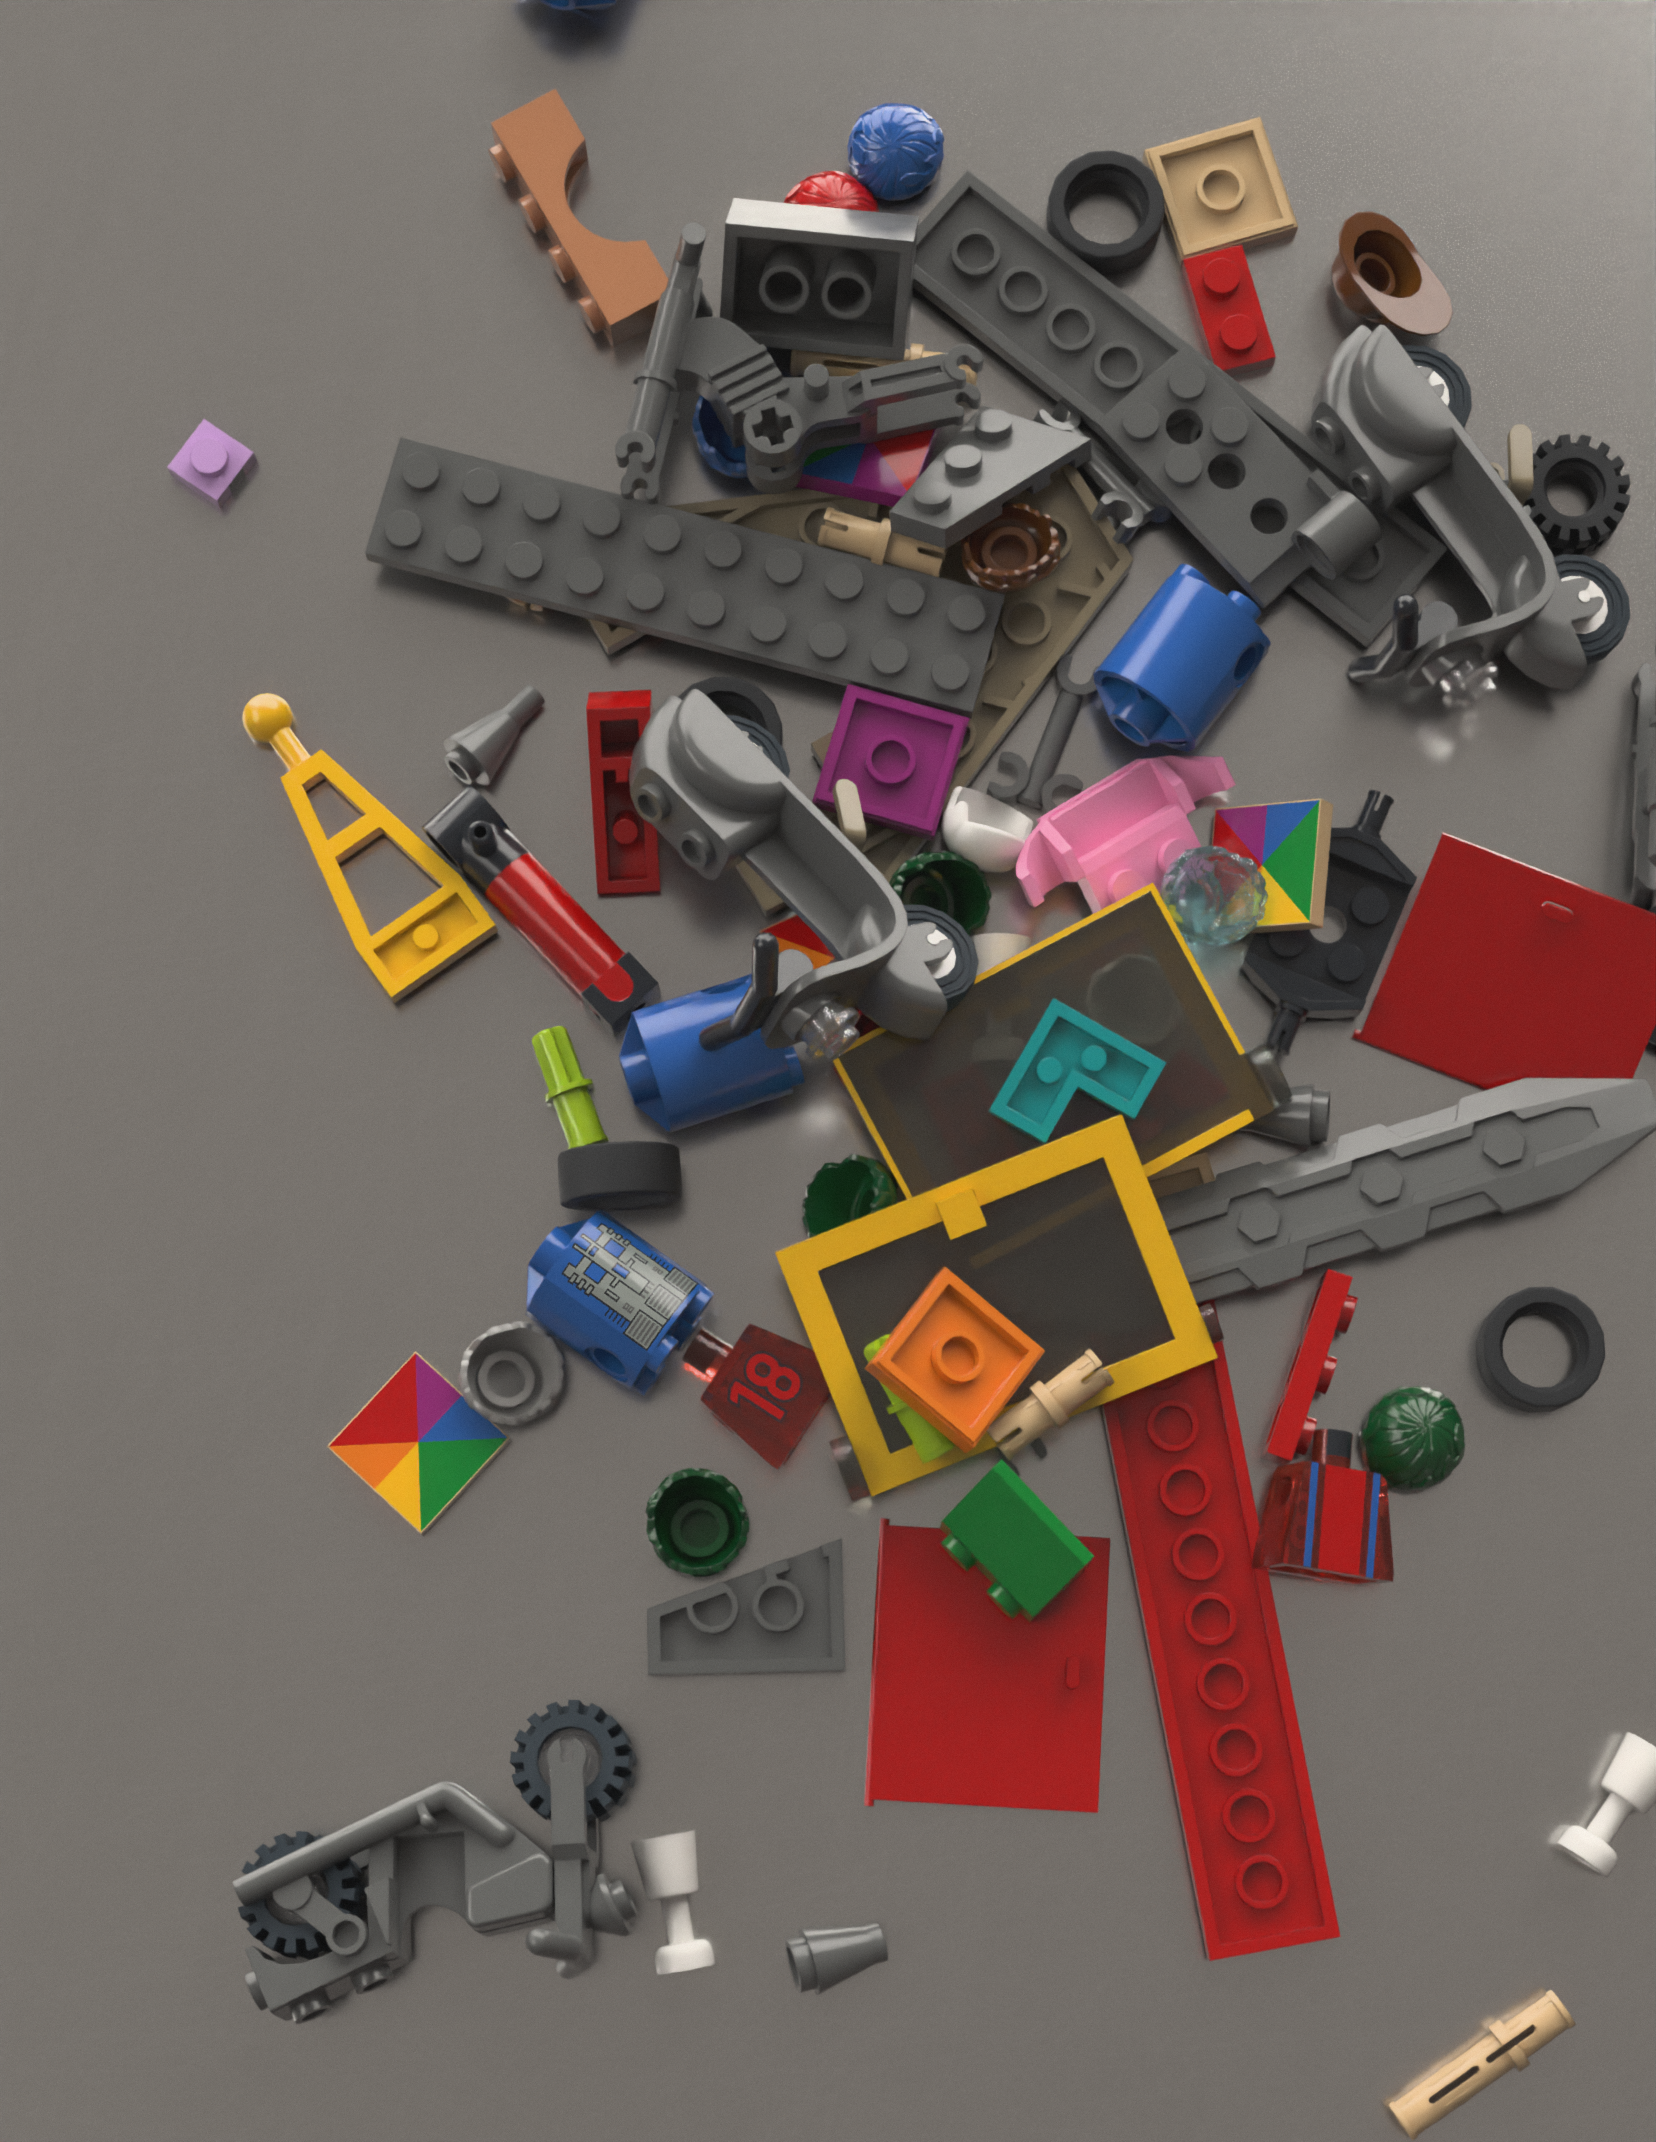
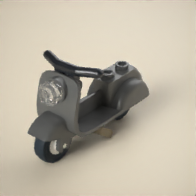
(1399, 434)
(726, 798)

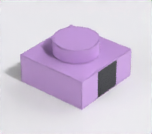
(212, 463)

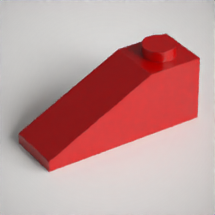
(622, 839)

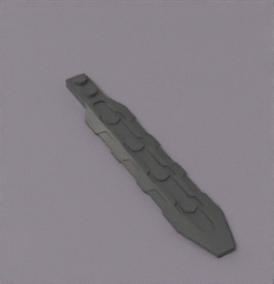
(1403, 1180)

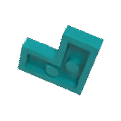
(1071, 1055)

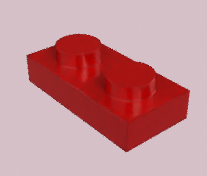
(1228, 311)

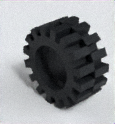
(1604, 480)

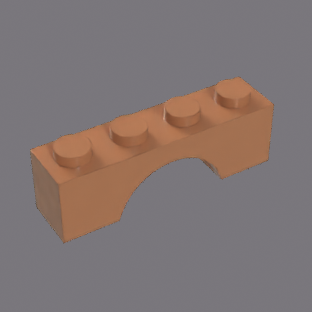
(545, 156)

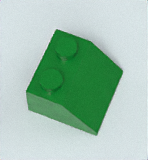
(1013, 1543)

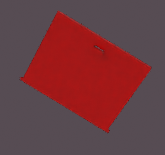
(1512, 985)
(978, 1700)

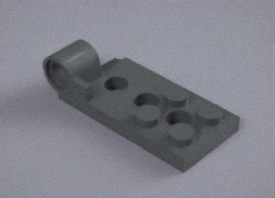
(1322, 523)

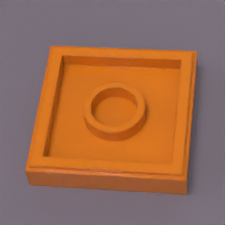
(955, 1359)

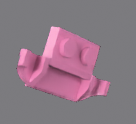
(1120, 829)

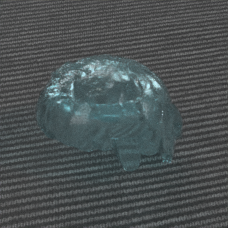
(1213, 895)

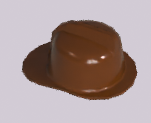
(1386, 278)

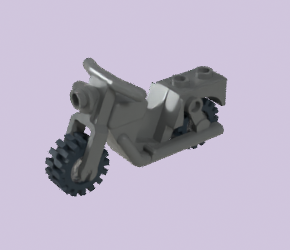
(448, 1854)

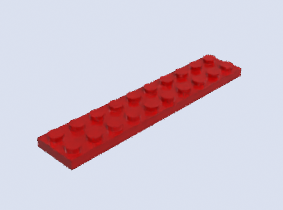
(1219, 1664)

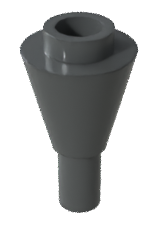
(482, 746)

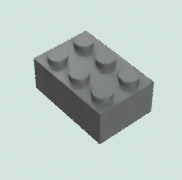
(819, 277)

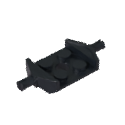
(1332, 980)

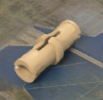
(879, 543)
(1049, 1404)

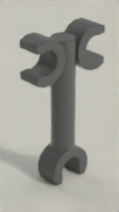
(1122, 500)
(1036, 784)

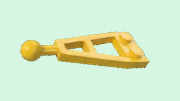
(423, 937)

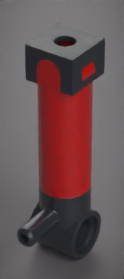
(541, 910)

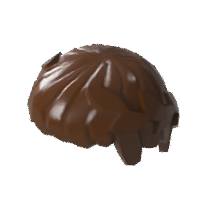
(1012, 550)

